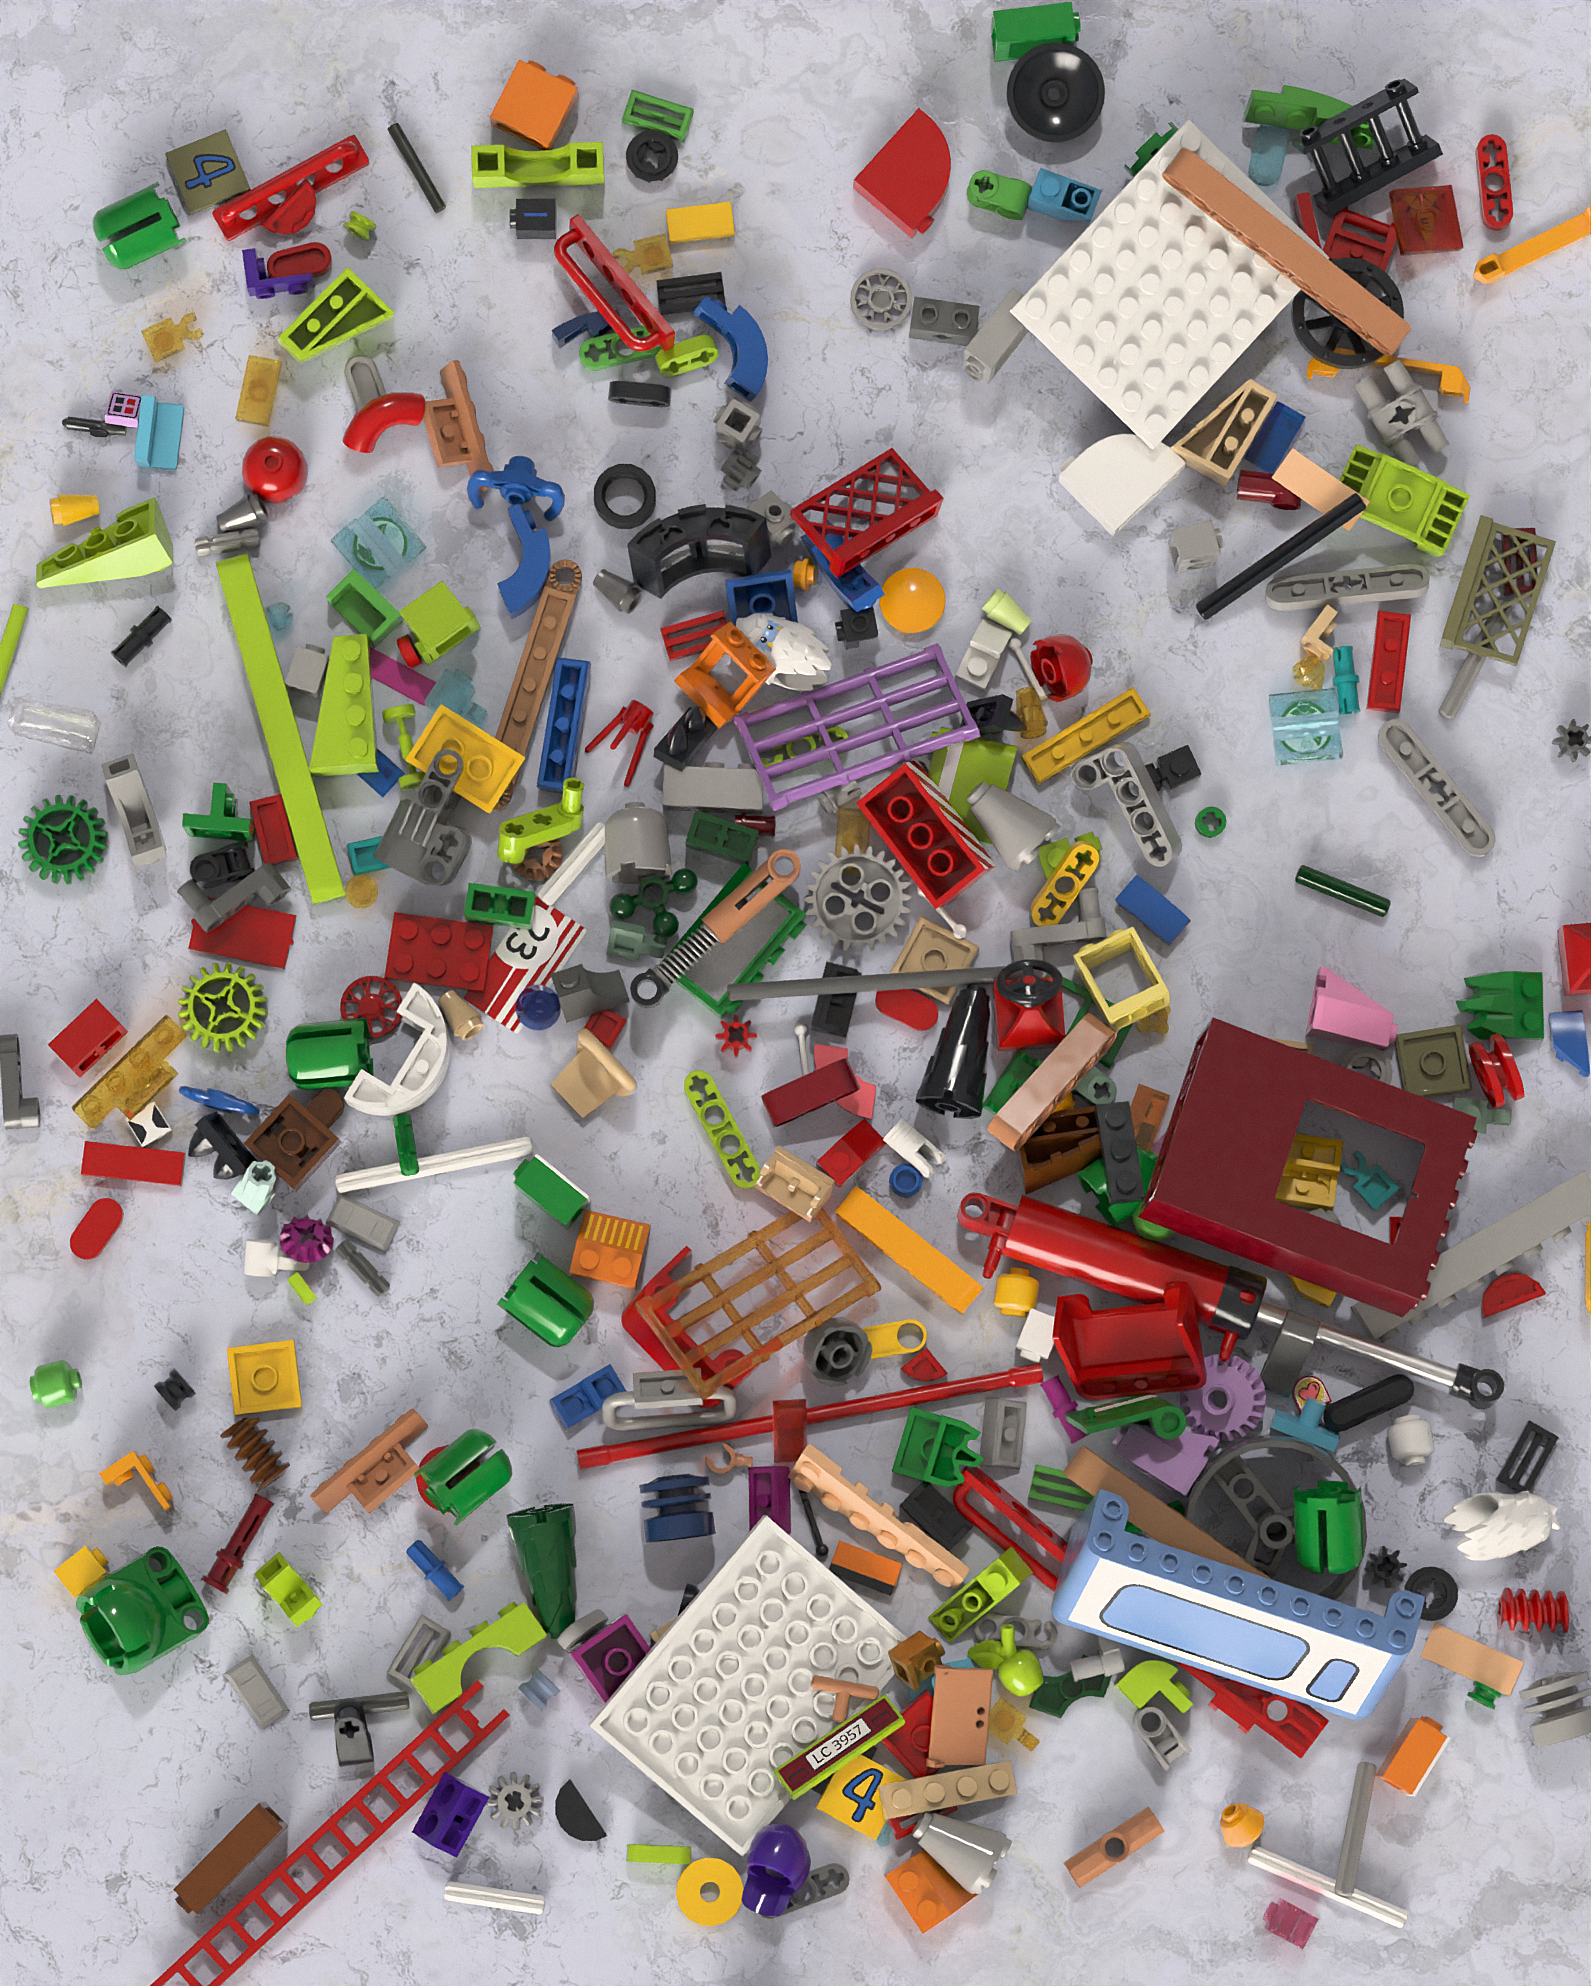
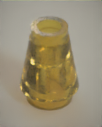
(1031, 713)

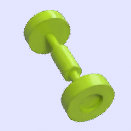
(399, 714)

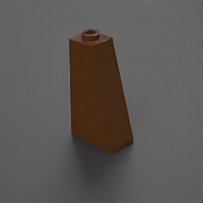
(229, 1858)

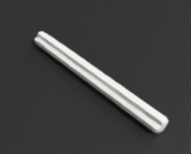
(435, 1164)

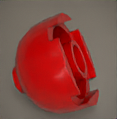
(274, 469)
(1061, 665)

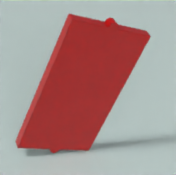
(249, 936)

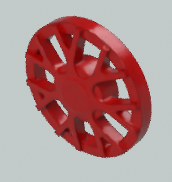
(372, 1005)

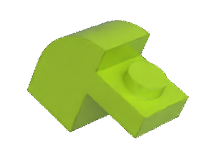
(288, 1589)
(1148, 1678)

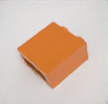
(534, 105)
(1413, 1755)

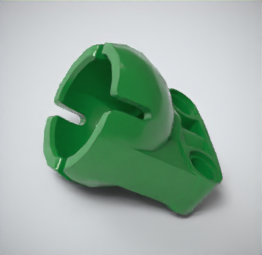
(140, 1612)

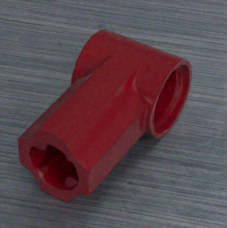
(1262, 488)

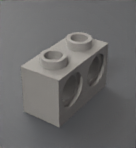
(1195, 546)

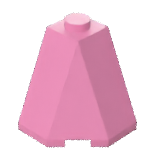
(1348, 1015)

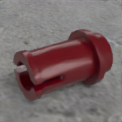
(765, 824)

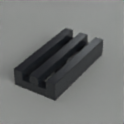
(688, 281)
(1540, 1432)

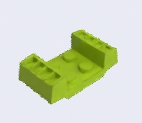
(1405, 499)

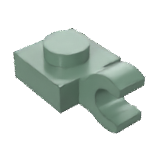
(629, 941)
(1484, 1116)

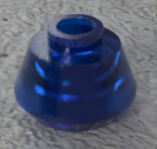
(527, 1006)

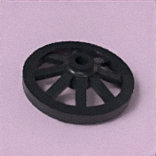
(1327, 355)

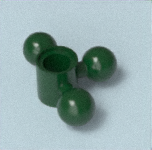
(665, 923)

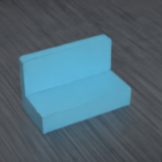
(158, 434)

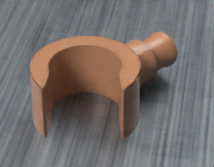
(737, 1460)

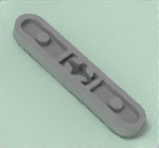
(1327, 588)
(1458, 813)

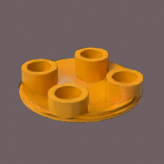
(912, 600)

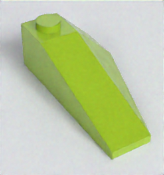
(125, 549)

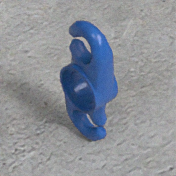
(219, 1100)

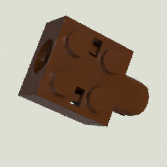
(301, 1137)

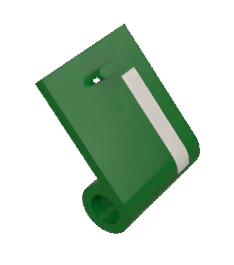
(1146, 1410)

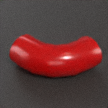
(381, 414)

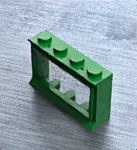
(744, 953)

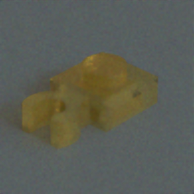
(650, 255)
(166, 338)

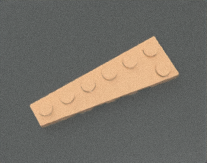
(822, 1478)

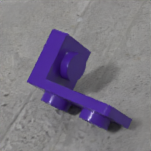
(266, 288)

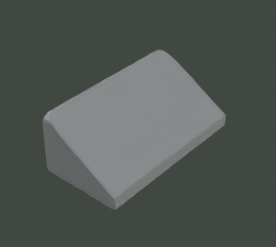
(1003, 1433)

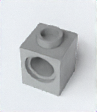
(307, 671)

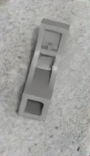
(135, 810)

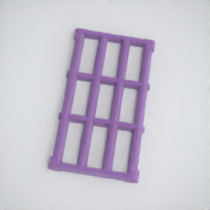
(832, 750)

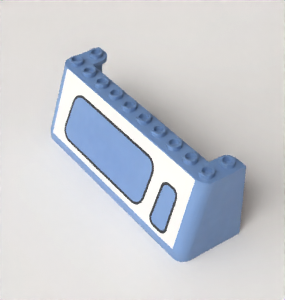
(1229, 1617)

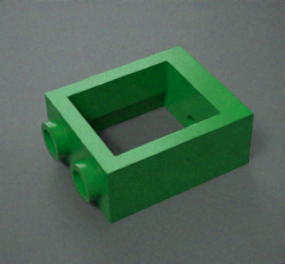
(1025, 28)

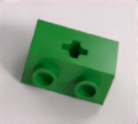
(500, 906)

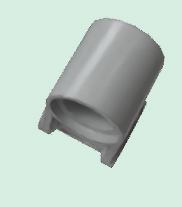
(1161, 1738)

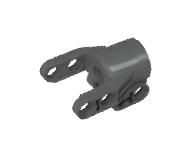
(422, 829)

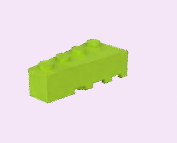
(346, 721)

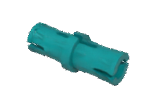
(1346, 680)

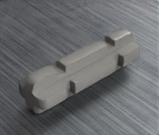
(227, 542)

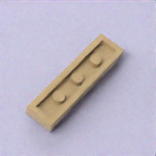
(947, 1789)

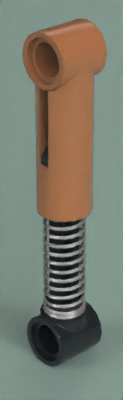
(718, 925)

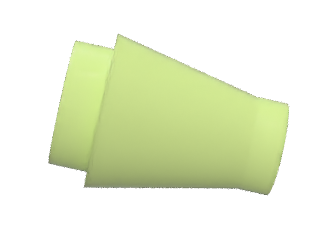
(1006, 611)

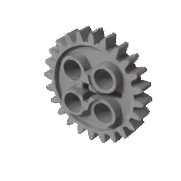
(872, 871)

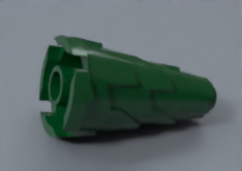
(548, 1559)

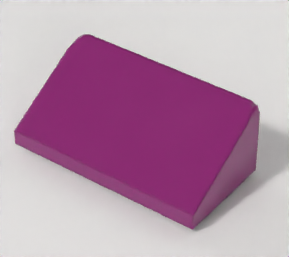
(770, 1495)

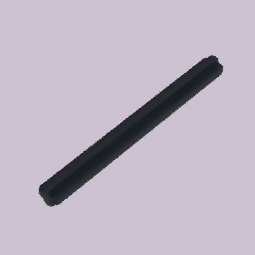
(1280, 556)

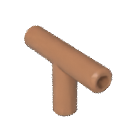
(844, 1690)

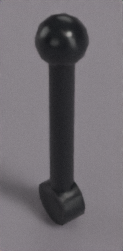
(821, 1549)

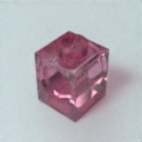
(1289, 1922)

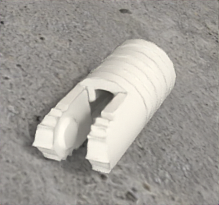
(908, 1141)

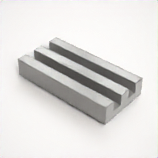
(407, 1644)

